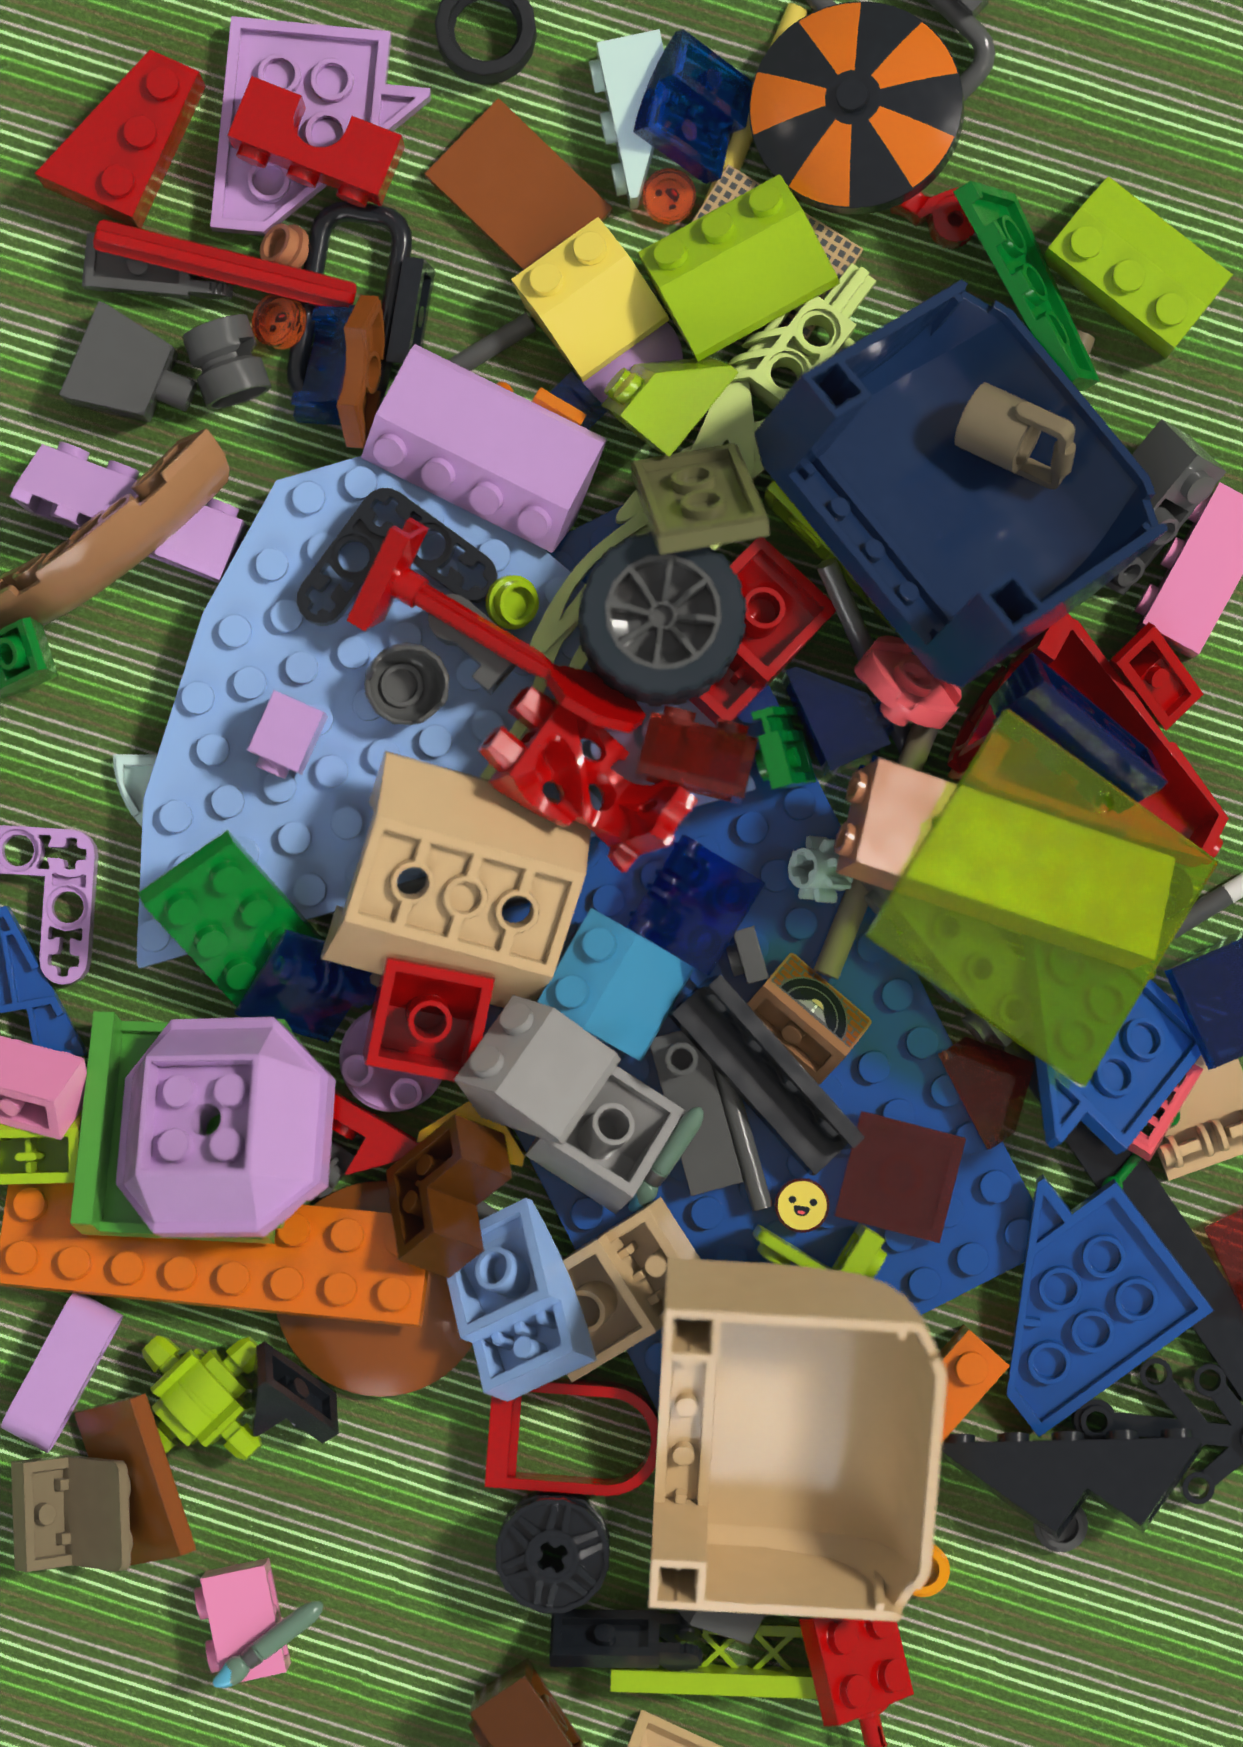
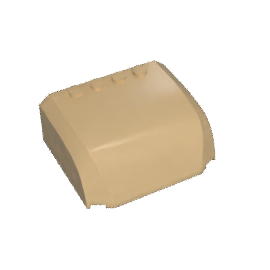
(793, 1443)

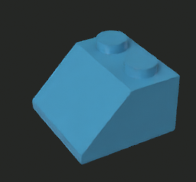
(616, 984)

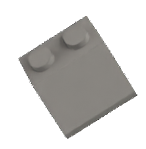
(536, 1071)
(612, 1141)

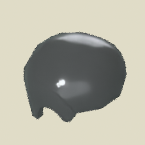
(406, 684)

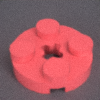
(906, 685)

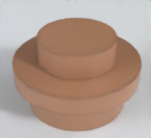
(285, 245)

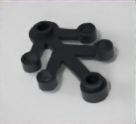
(1186, 1417)

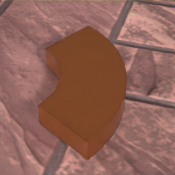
(362, 376)

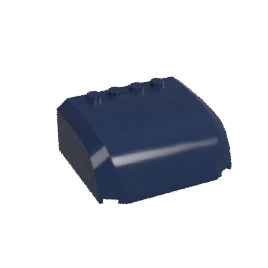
(934, 535)

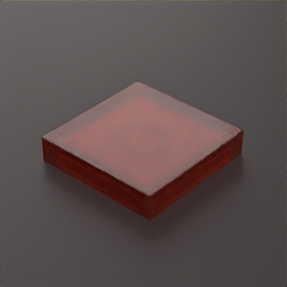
(900, 1177)

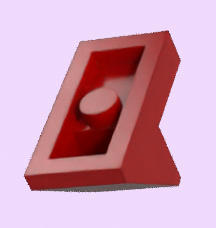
(1156, 676)
(383, 1140)

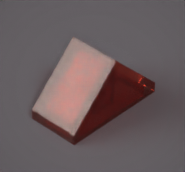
(989, 1085)

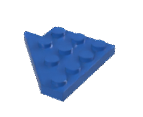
(1131, 1080)

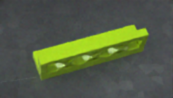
(730, 1678)

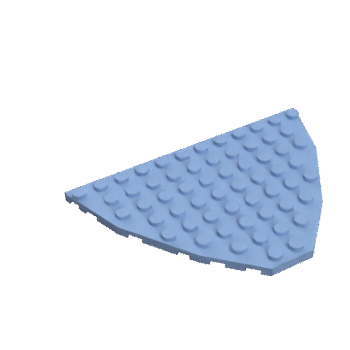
(257, 641)

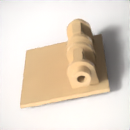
(1208, 1124)

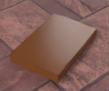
(515, 187)
(129, 1433)

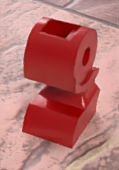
(944, 215)

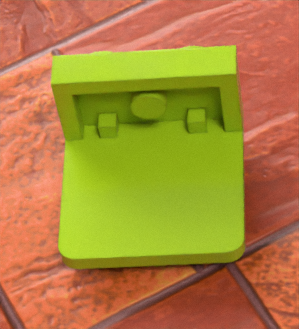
(860, 1254)

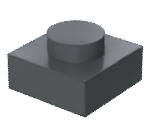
(746, 956)

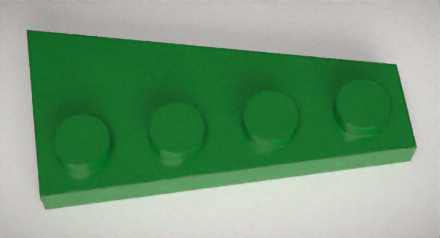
(1023, 269)

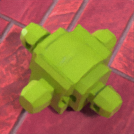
(203, 1395)

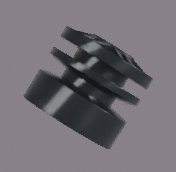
(557, 1520)

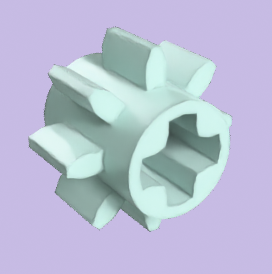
(814, 871)

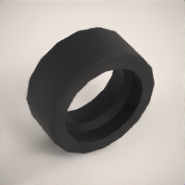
(493, 70)

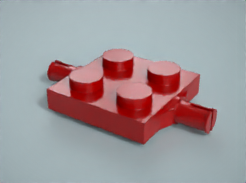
(856, 1671)

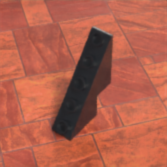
(1056, 1476)

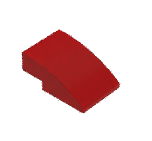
(779, 622)

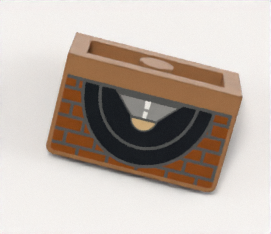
(809, 1016)

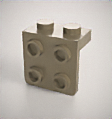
(71, 1513)

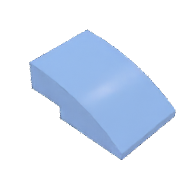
(519, 1306)

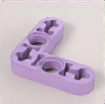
(58, 881)

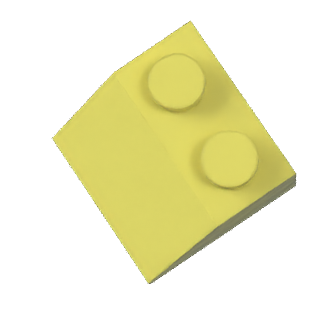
(590, 299)

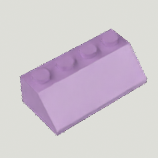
(484, 448)

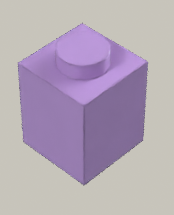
(286, 735)

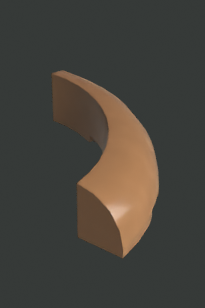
(119, 536)

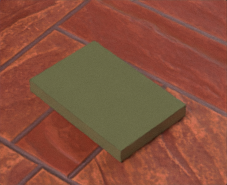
(699, 499)

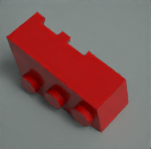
(127, 141)

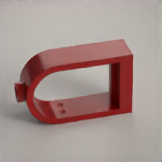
(504, 1439)

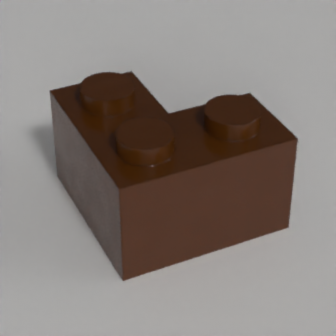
(438, 1193)

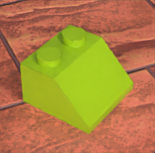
(666, 398)

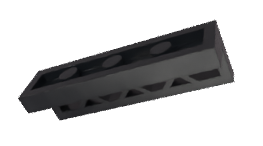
(765, 1074)

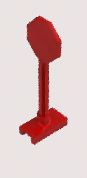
(392, 578)

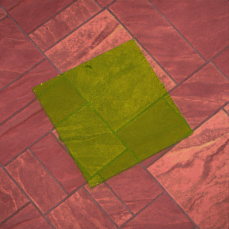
(1042, 898)

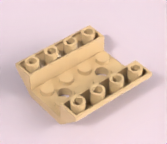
(475, 858)

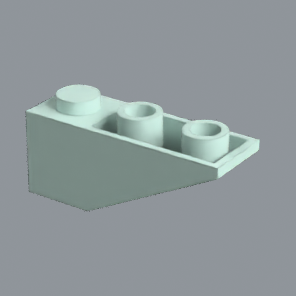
(624, 73)

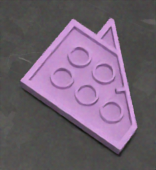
(339, 77)

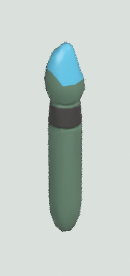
(668, 1157)
(238, 1666)

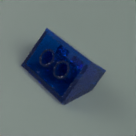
(1079, 727)

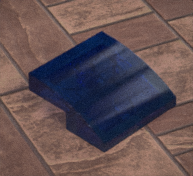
(693, 106)

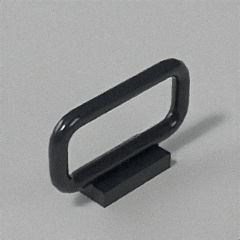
(404, 295)

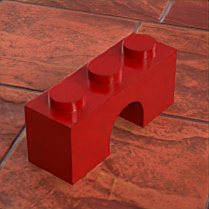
(356, 165)

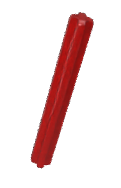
(223, 265)

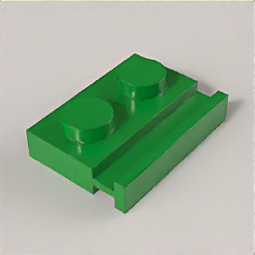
(783, 750)

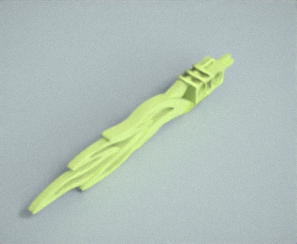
(727, 422)

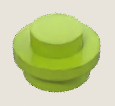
(512, 602)

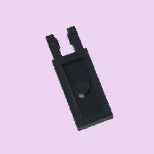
(623, 1640)

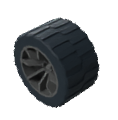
(661, 621)

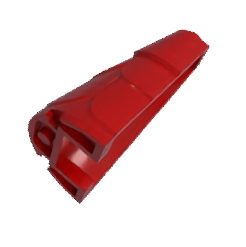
(1072, 653)

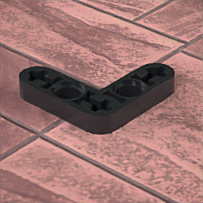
(362, 529)

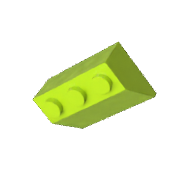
(738, 267)
(1136, 267)

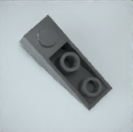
(1181, 479)

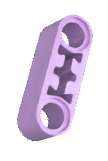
(61, 1371)

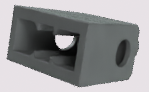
(124, 369)

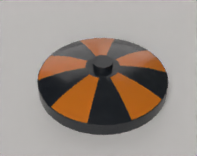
(857, 107)

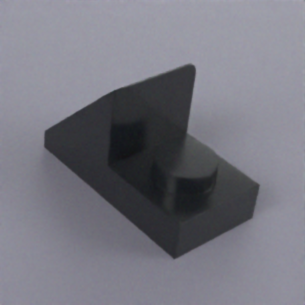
(290, 1392)

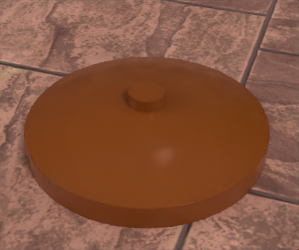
(374, 1356)

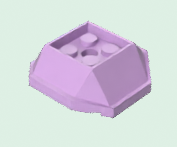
(270, 1135)

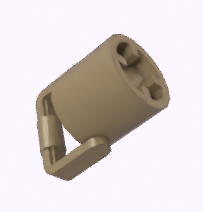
(1006, 431)

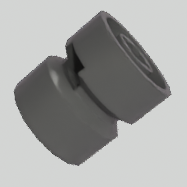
(226, 360)

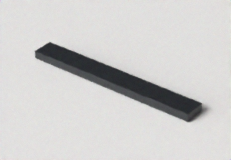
(1221, 1329)

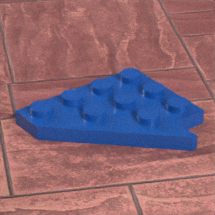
(1091, 1302)

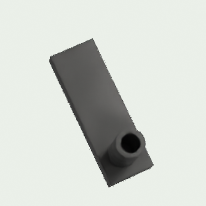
(690, 1083)

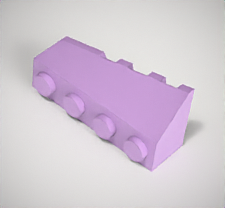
(72, 491)

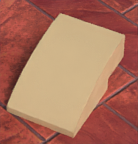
(624, 1280)

